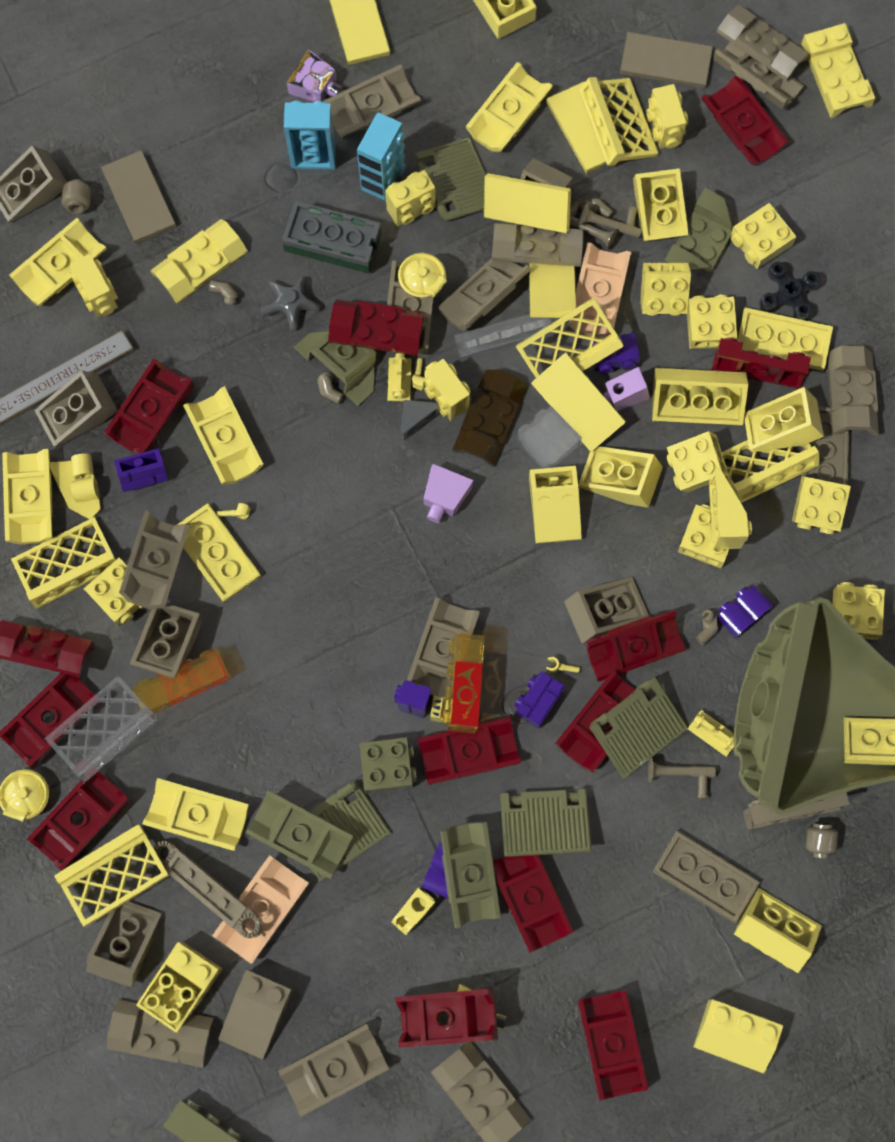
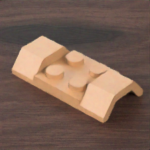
(601, 278)
(270, 896)

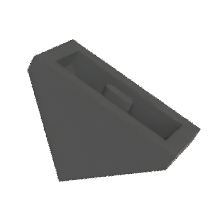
(416, 415)

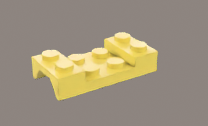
(837, 70)

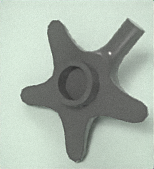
(290, 301)

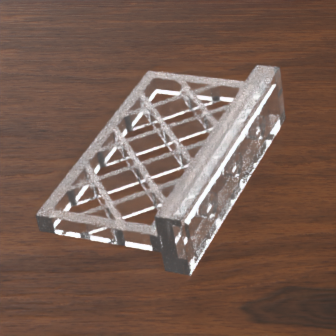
(499, 334)
(115, 742)

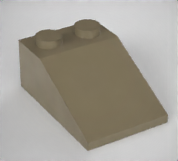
(29, 183)
(75, 408)
(605, 608)
(166, 640)
(123, 943)
(255, 1014)

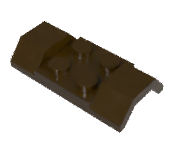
(490, 415)

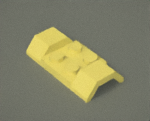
(507, 109)
(199, 260)
(50, 266)
(224, 437)
(27, 497)
(197, 815)

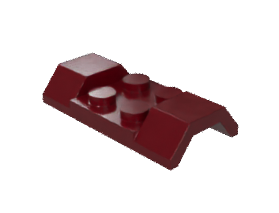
(745, 122)
(375, 327)
(634, 645)
(43, 648)
(578, 739)
(462, 754)
(531, 900)

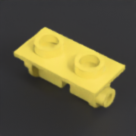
(399, 378)
(712, 733)

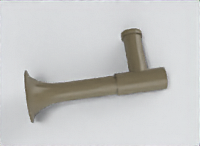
(628, 228)
(606, 236)
(701, 772)

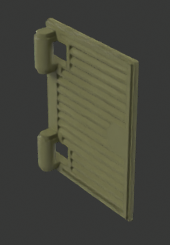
(456, 177)
(639, 727)
(355, 818)
(545, 823)

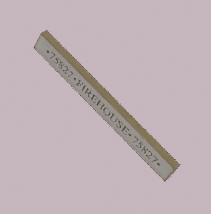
(47, 384)

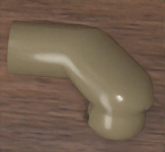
(598, 206)
(226, 289)
(326, 389)
(710, 627)

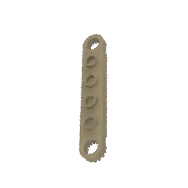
(209, 890)

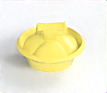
(422, 275)
(23, 794)

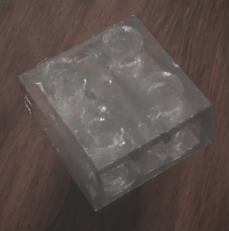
(548, 438)

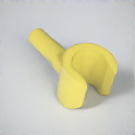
(417, 380)
(242, 512)
(560, 666)

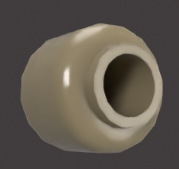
(76, 196)
(821, 839)

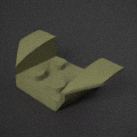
(707, 234)
(348, 363)

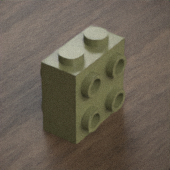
(387, 765)

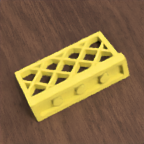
(604, 122)
(583, 359)
(773, 474)
(70, 579)
(107, 855)

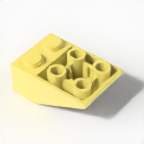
(555, 504)
(179, 986)

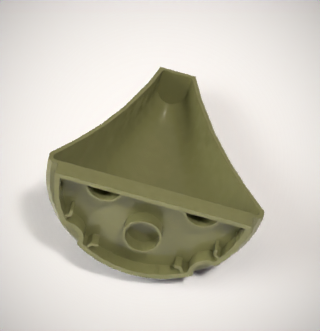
(795, 703)

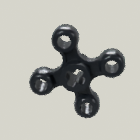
(797, 288)

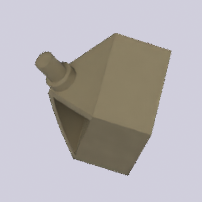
(542, 173)

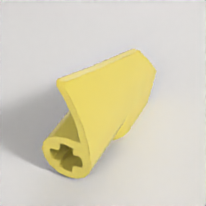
(78, 484)

